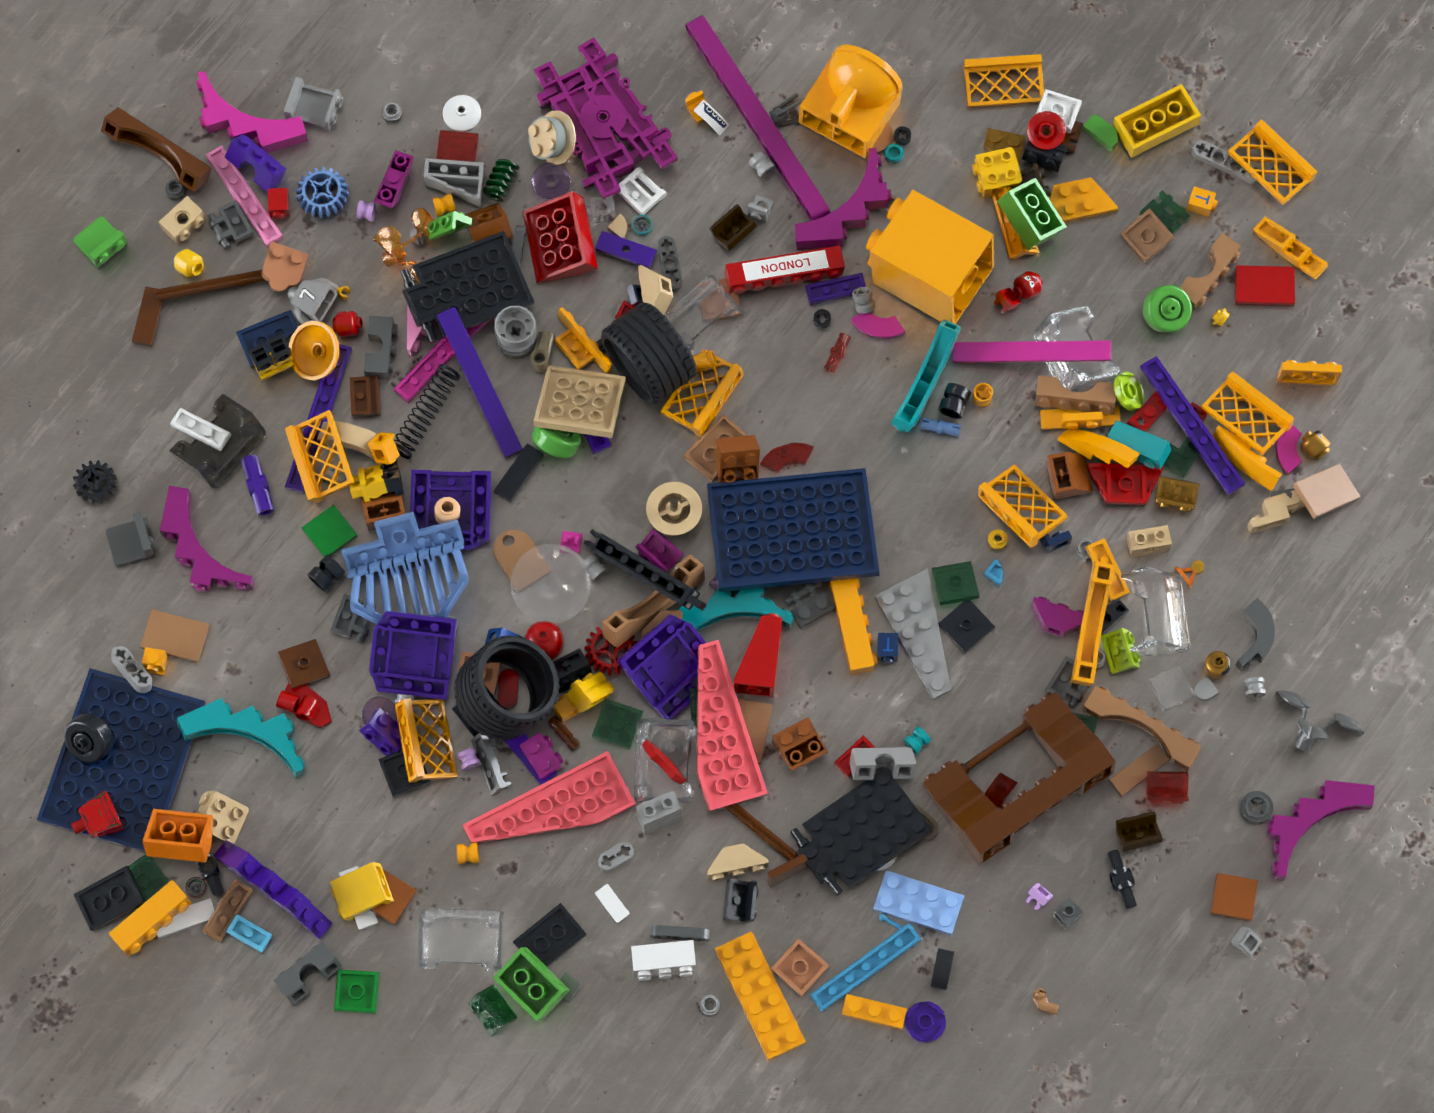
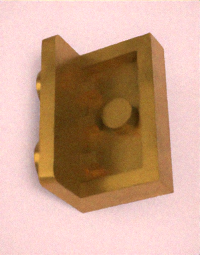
(1177, 493)

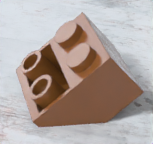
(737, 458)
(1068, 475)
(381, 508)
(799, 744)

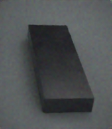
(518, 472)

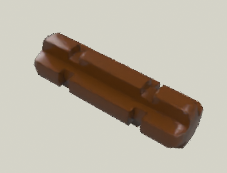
(563, 732)

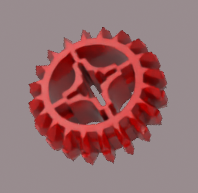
(604, 652)

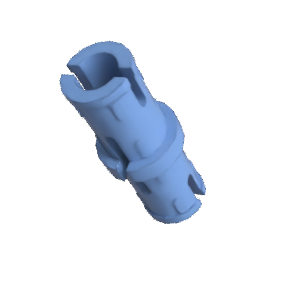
(940, 426)

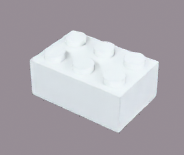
(663, 960)

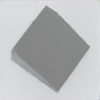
(1246, 941)
(572, 984)

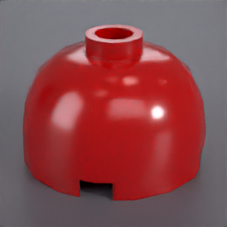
(547, 636)

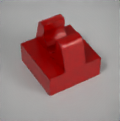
(1007, 299)

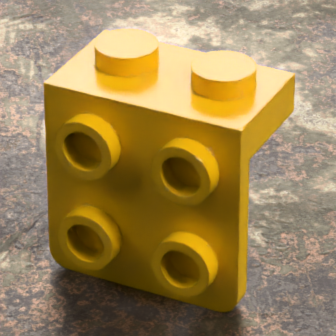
(996, 170)

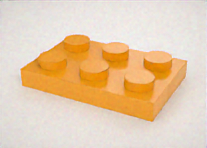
(1309, 373)

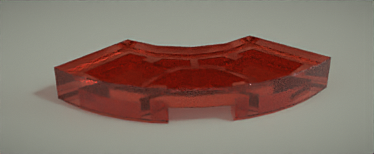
(787, 454)

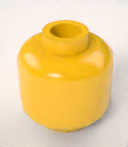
(188, 263)

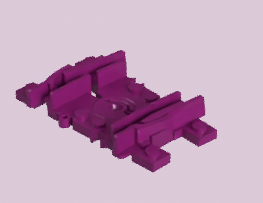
(593, 92)

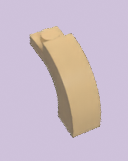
(350, 436)

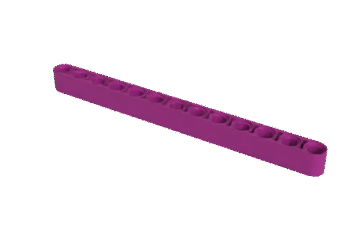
(757, 118)

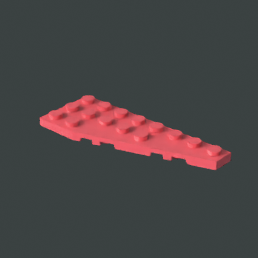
(724, 748)
(571, 800)

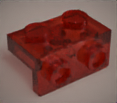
(1167, 787)

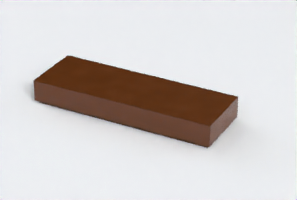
(147, 318)

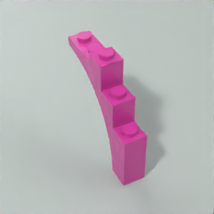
(268, 134)

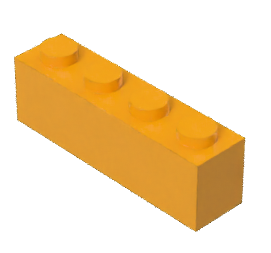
(150, 917)

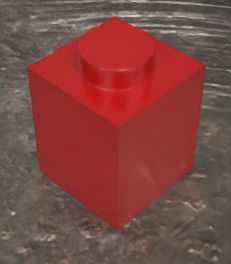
(278, 203)

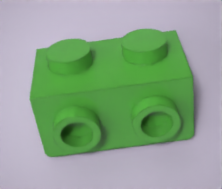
(448, 224)

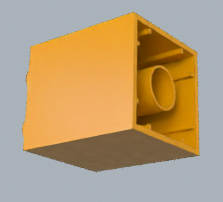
(930, 257)

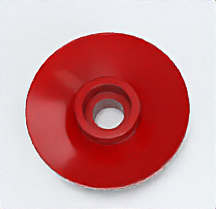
(1049, 121)

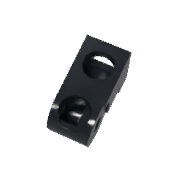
(1113, 614)

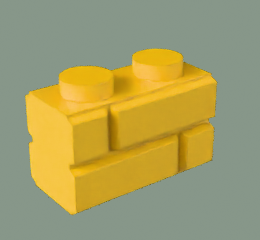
(590, 691)

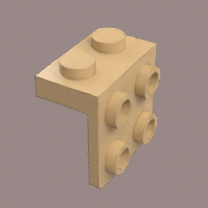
(226, 812)

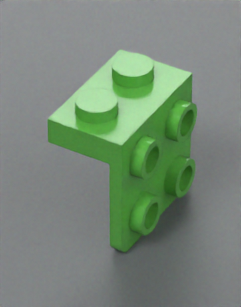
(100, 241)

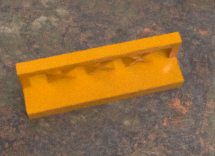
(1012, 240)

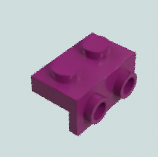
(659, 551)
(541, 755)

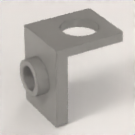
(759, 213)

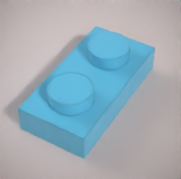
(249, 933)

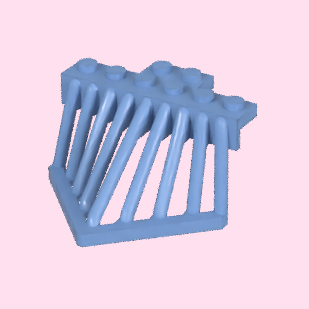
(401, 544)

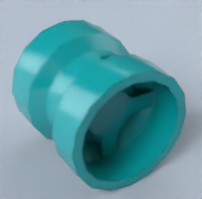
(917, 740)

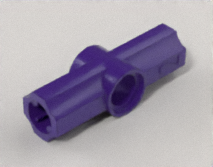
(257, 485)

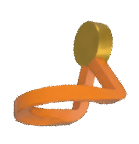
(1197, 567)

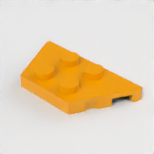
(1081, 200)

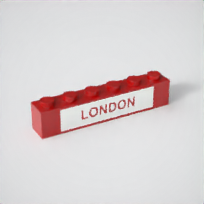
(784, 269)

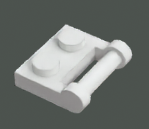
(636, 195)

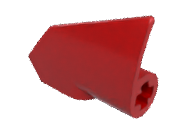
(305, 705)

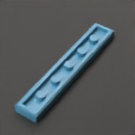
(865, 967)

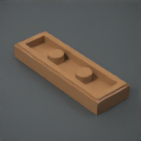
(1137, 770)
(227, 910)

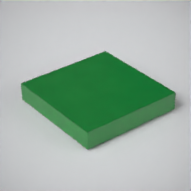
(329, 531)
(356, 991)

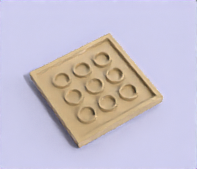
(579, 401)

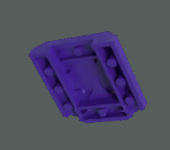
(469, 489)
(413, 654)
(665, 665)

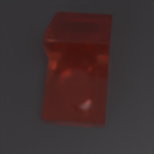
(1000, 789)

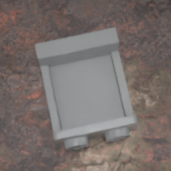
(313, 104)
(659, 812)

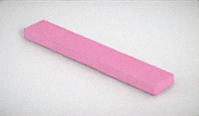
(244, 196)

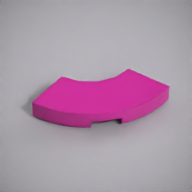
(878, 327)
(1287, 450)

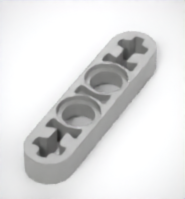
(1225, 165)

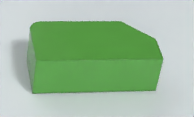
(1101, 132)

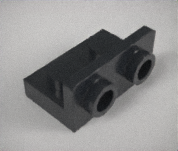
(571, 668)

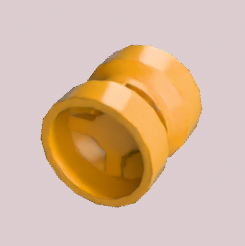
(444, 204)
(981, 391)
(467, 854)

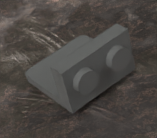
(130, 541)

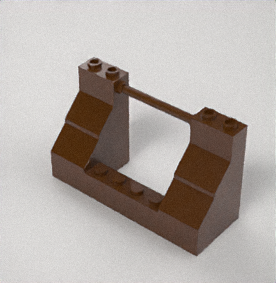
(1071, 745)

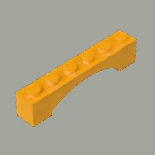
(1092, 622)

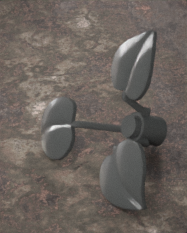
(1308, 732)

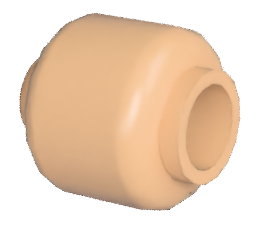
(446, 510)

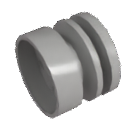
(515, 321)

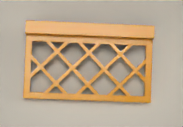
(999, 64)
(1283, 151)
(714, 403)
(1260, 404)
(305, 464)
(1008, 512)
(412, 739)

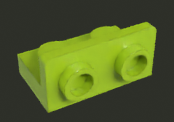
(1118, 650)

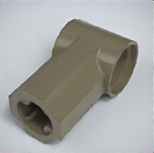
(542, 350)

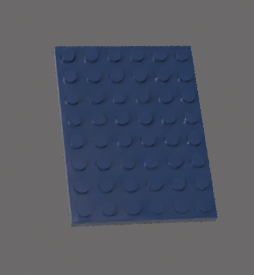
(792, 530)
(141, 766)

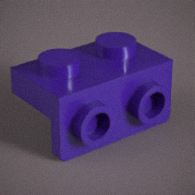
(382, 732)

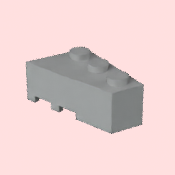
(459, 178)

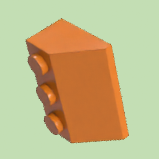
(178, 835)

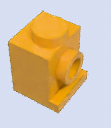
(383, 448)
(155, 661)
(565, 708)

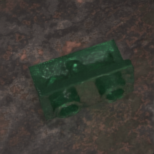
(492, 1009)

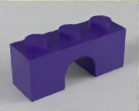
(267, 170)

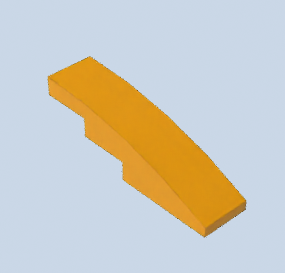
(1290, 248)
(1096, 445)
(1245, 459)

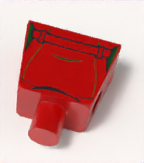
(98, 817)

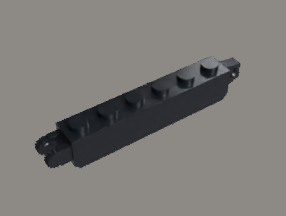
(645, 571)

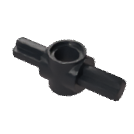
(211, 876)
(1122, 879)

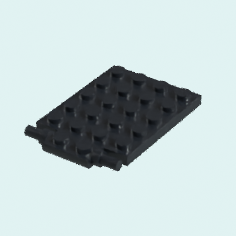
(472, 278)
(861, 832)

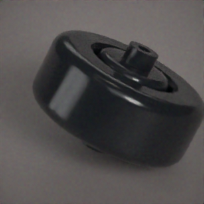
(88, 738)

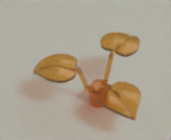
(390, 239)

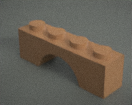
(1222, 253)
(1053, 395)

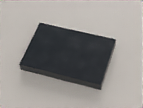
(109, 898)
(551, 935)

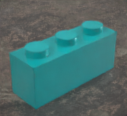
(1151, 448)

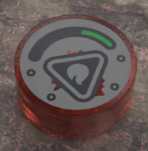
(196, 887)

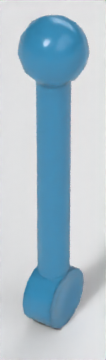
(883, 917)

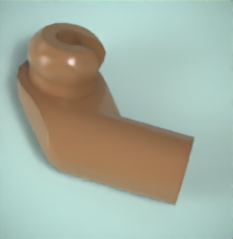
(1042, 1002)

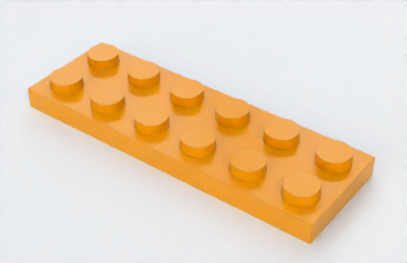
(760, 995)

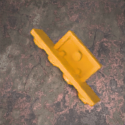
(577, 344)
(1076, 419)

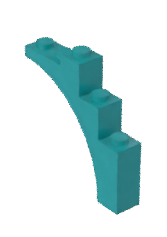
(927, 377)
(746, 604)
(247, 723)

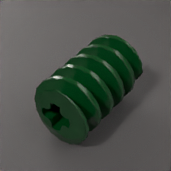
(498, 178)

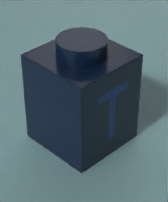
(887, 648)

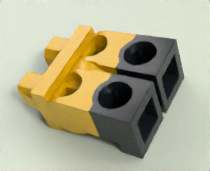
(271, 363)
(377, 481)

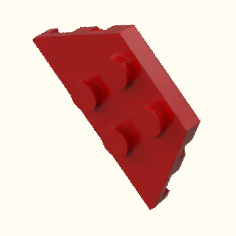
(1124, 484)

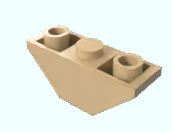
(655, 288)
(736, 861)

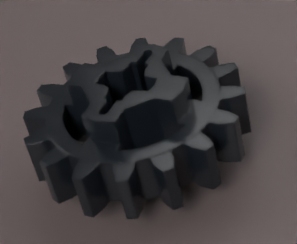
(102, 480)

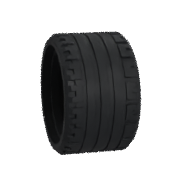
(648, 353)
(534, 668)

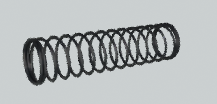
(408, 455)

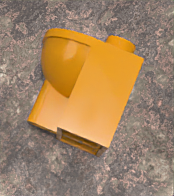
(852, 99)

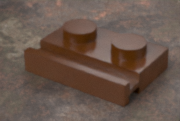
(365, 396)

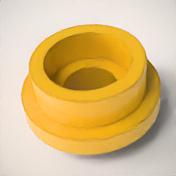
(1220, 317)
(995, 544)

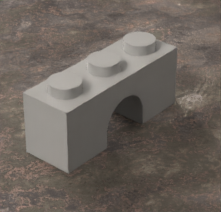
(897, 760)

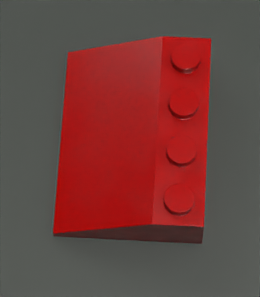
(560, 238)

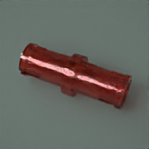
(837, 352)

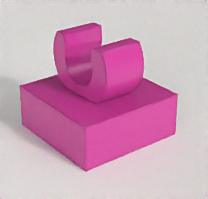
(572, 540)

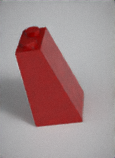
(759, 665)

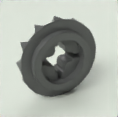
(1256, 797)

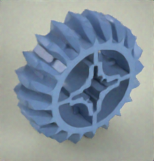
(312, 181)

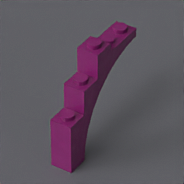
(831, 229)
(206, 570)
(1335, 798)

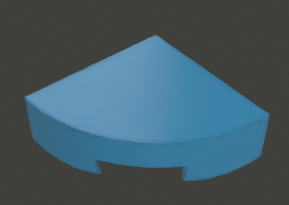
(994, 573)

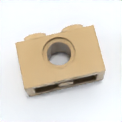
(184, 210)
(1149, 541)

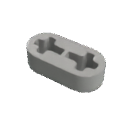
(613, 852)

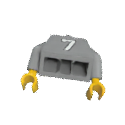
(315, 298)

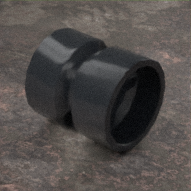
(954, 401)
(326, 573)

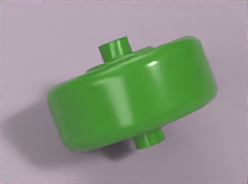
(1167, 308)
(556, 442)

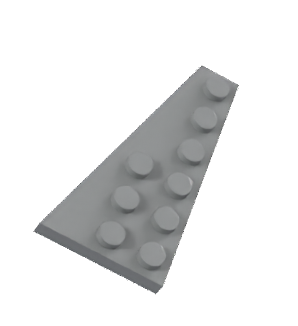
(913, 616)

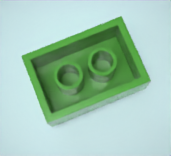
(1031, 214)
(531, 983)

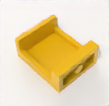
(361, 890)

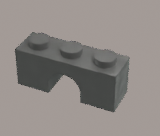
(382, 331)
(318, 960)

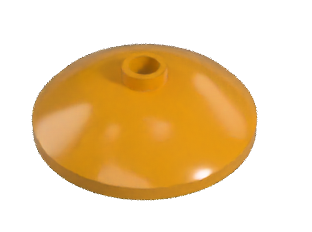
(306, 350)

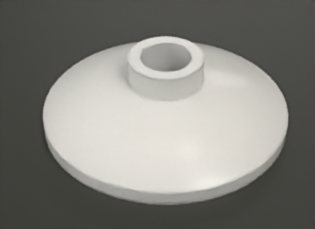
(462, 121)

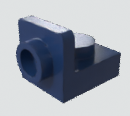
(1057, 541)

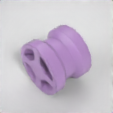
(366, 210)
(469, 759)

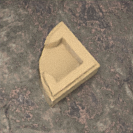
(618, 226)

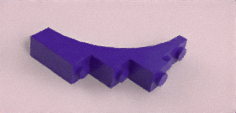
(274, 887)

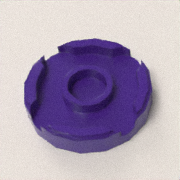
(925, 1022)

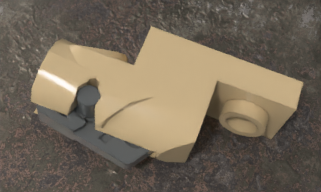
(1276, 510)

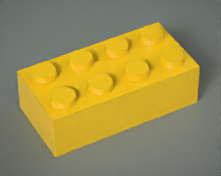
(1156, 120)

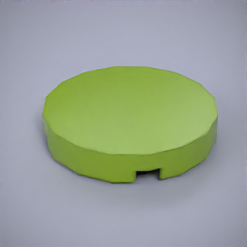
(1128, 391)

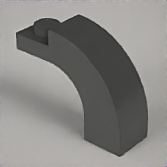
(1263, 625)

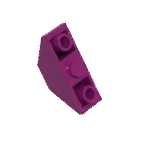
(395, 180)
(1057, 617)

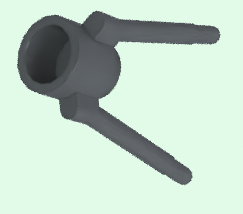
(779, 113)

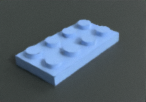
(918, 902)

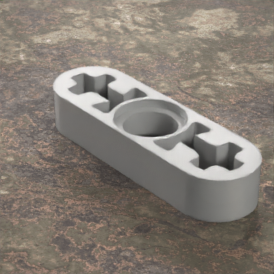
(131, 677)

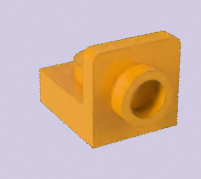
(692, 102)

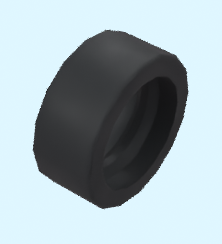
(942, 969)

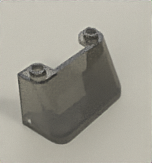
(214, 465)

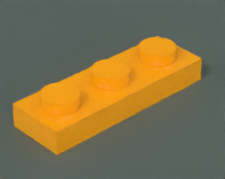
(1100, 552)
(874, 1011)

